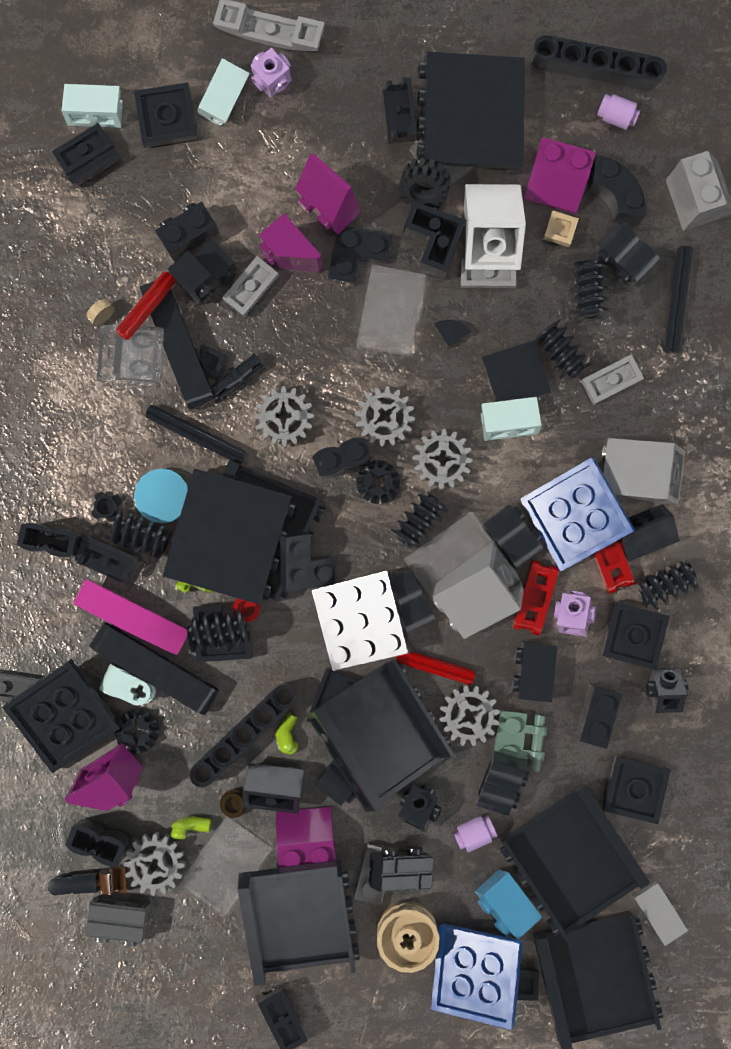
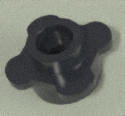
(101, 500)

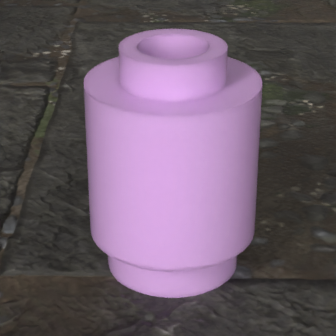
(618, 111)
(475, 833)

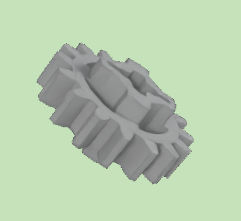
(376, 406)
(296, 416)
(443, 447)
(457, 721)
(164, 868)

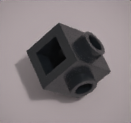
(667, 690)
(420, 817)

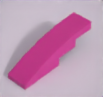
(130, 616)

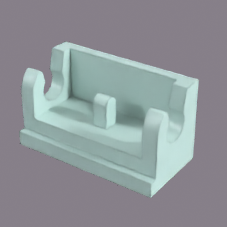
(222, 92)
(92, 105)
(510, 418)

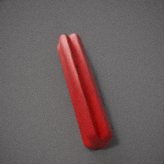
(145, 306)
(437, 667)

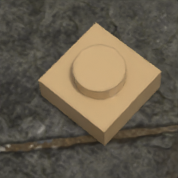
(560, 228)

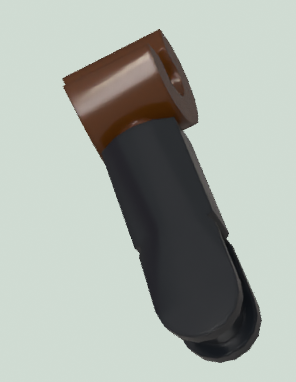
(107, 880)

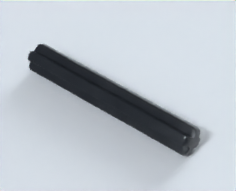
(679, 299)
(195, 434)

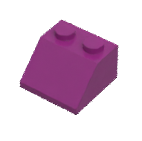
(559, 175)
(326, 195)
(288, 247)
(106, 781)
(305, 837)

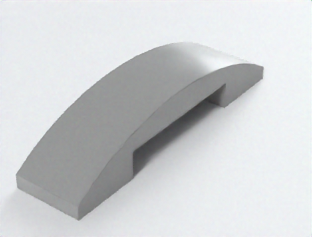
(268, 29)

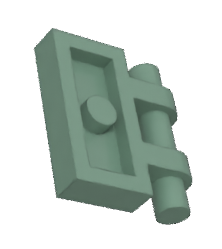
(511, 735)

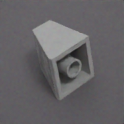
(699, 191)
(644, 470)
(480, 591)

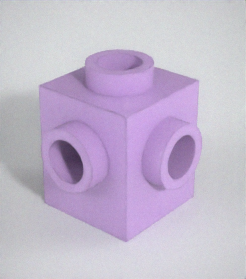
(270, 72)
(574, 613)

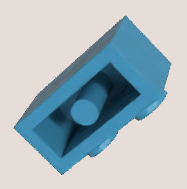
(507, 904)

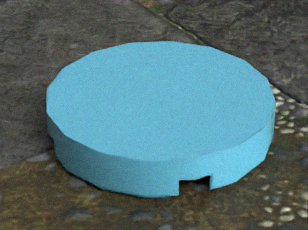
(160, 495)

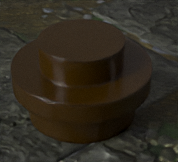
(232, 803)

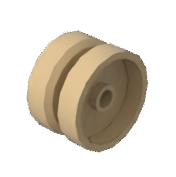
(410, 952)

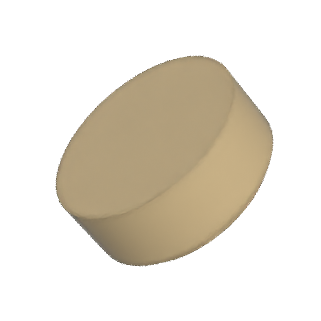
(100, 312)

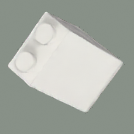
(493, 227)

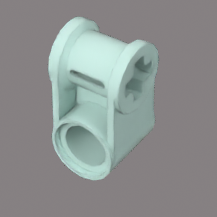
(123, 685)

